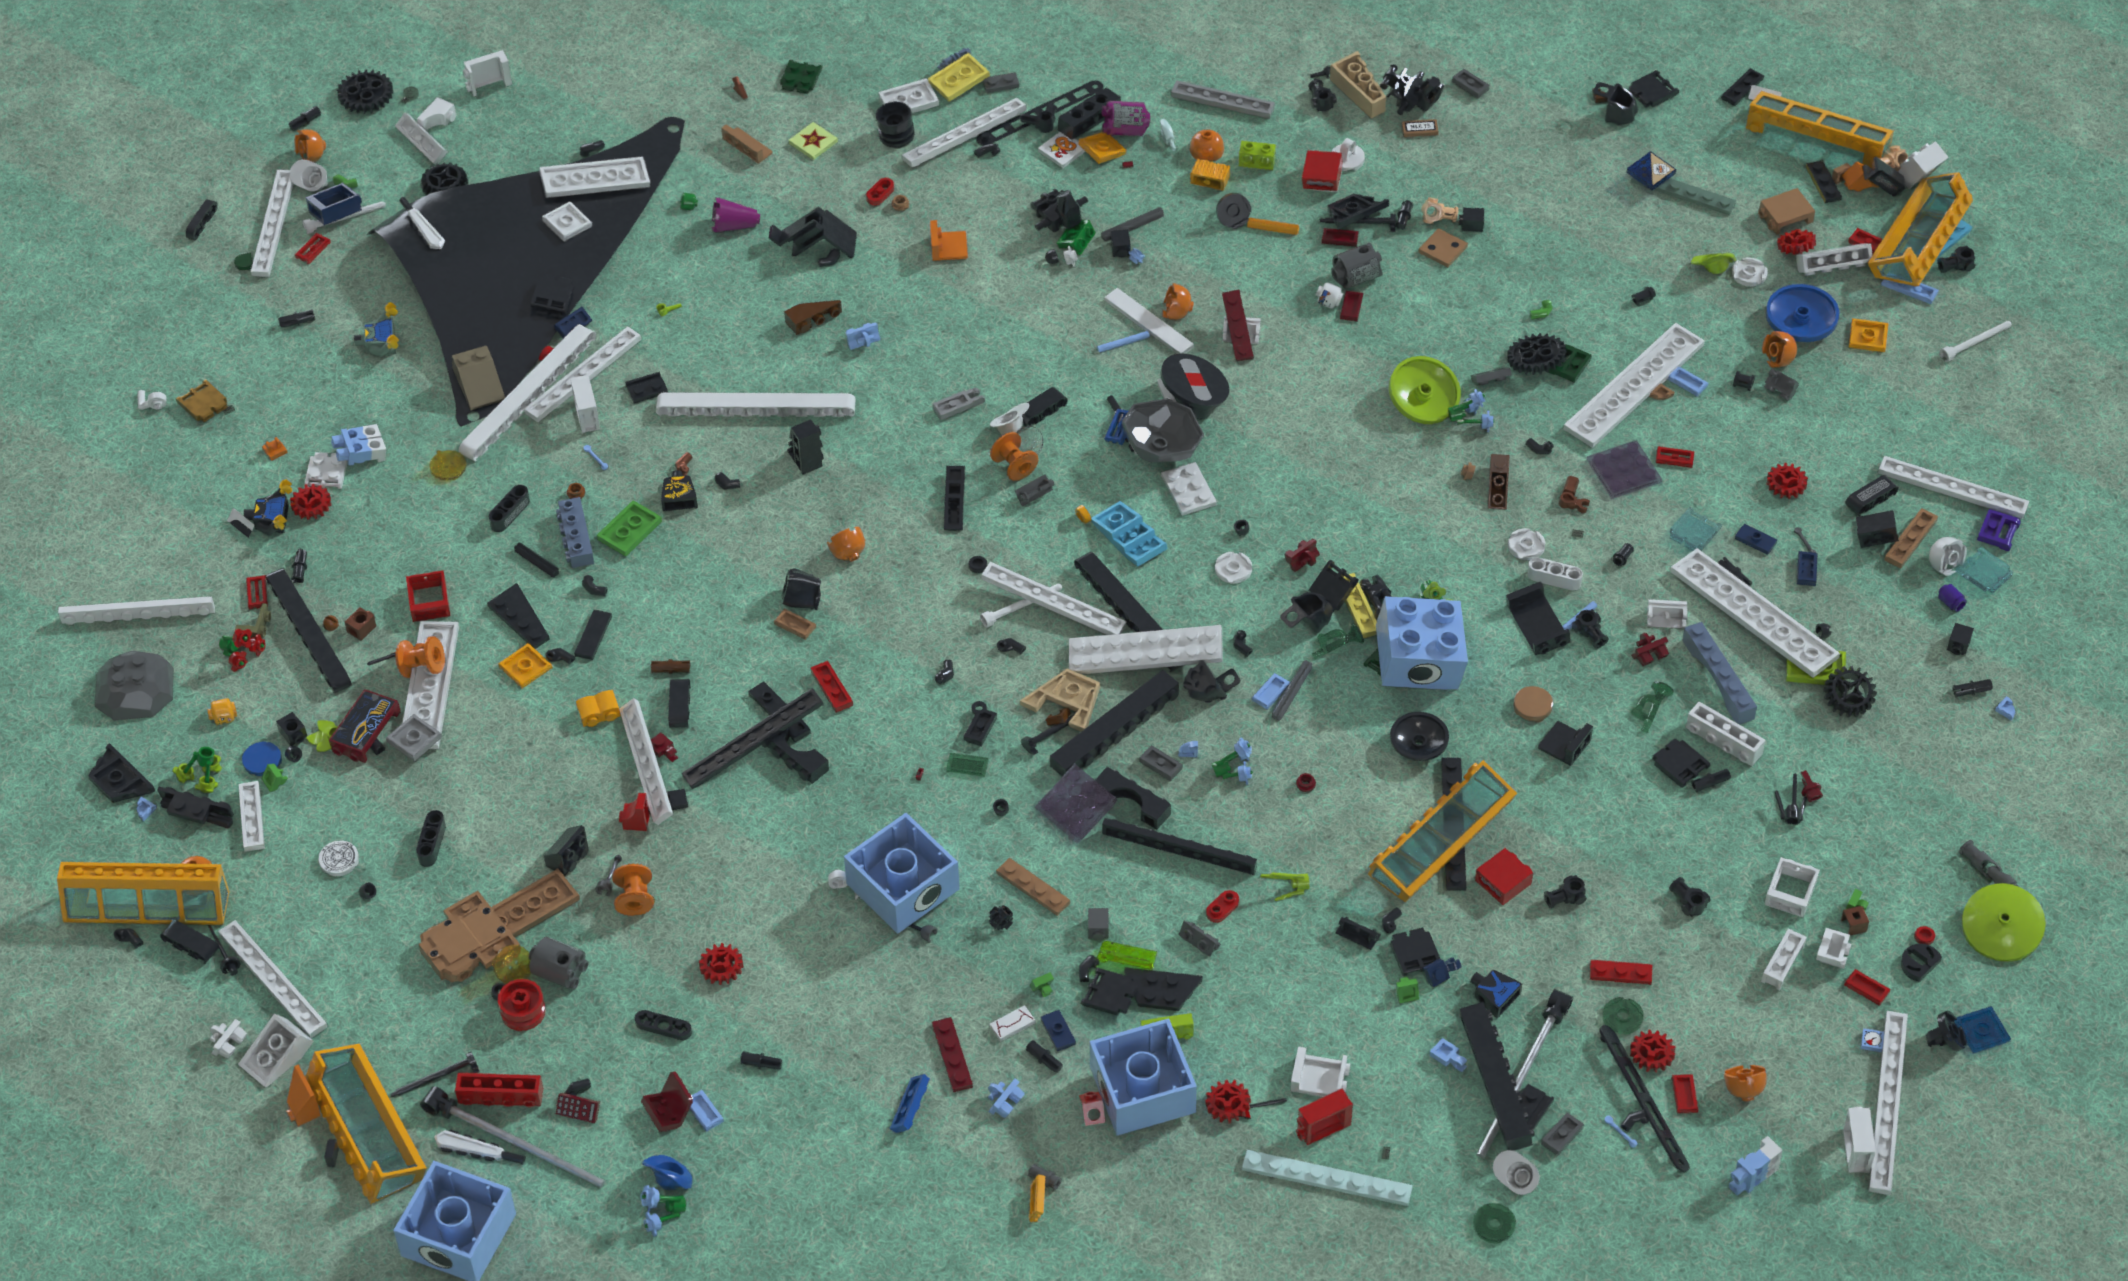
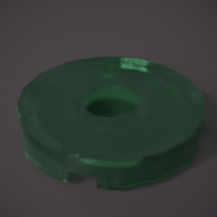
(1619, 1025)
(1500, 1213)

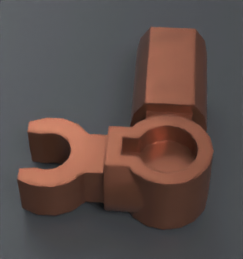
(1568, 498)

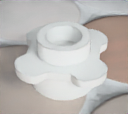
(1070, 256)

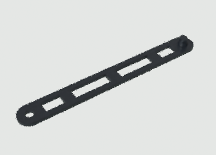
(988, 138)
(1610, 1037)

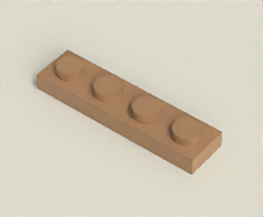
(1911, 538)
(1033, 886)

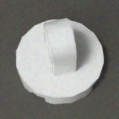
(1352, 155)

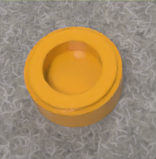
(1083, 514)

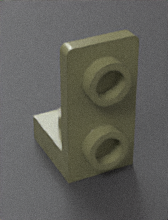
(260, 627)

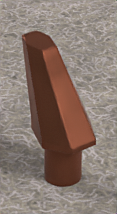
(739, 87)

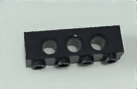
(1086, 114)

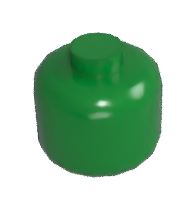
(688, 201)

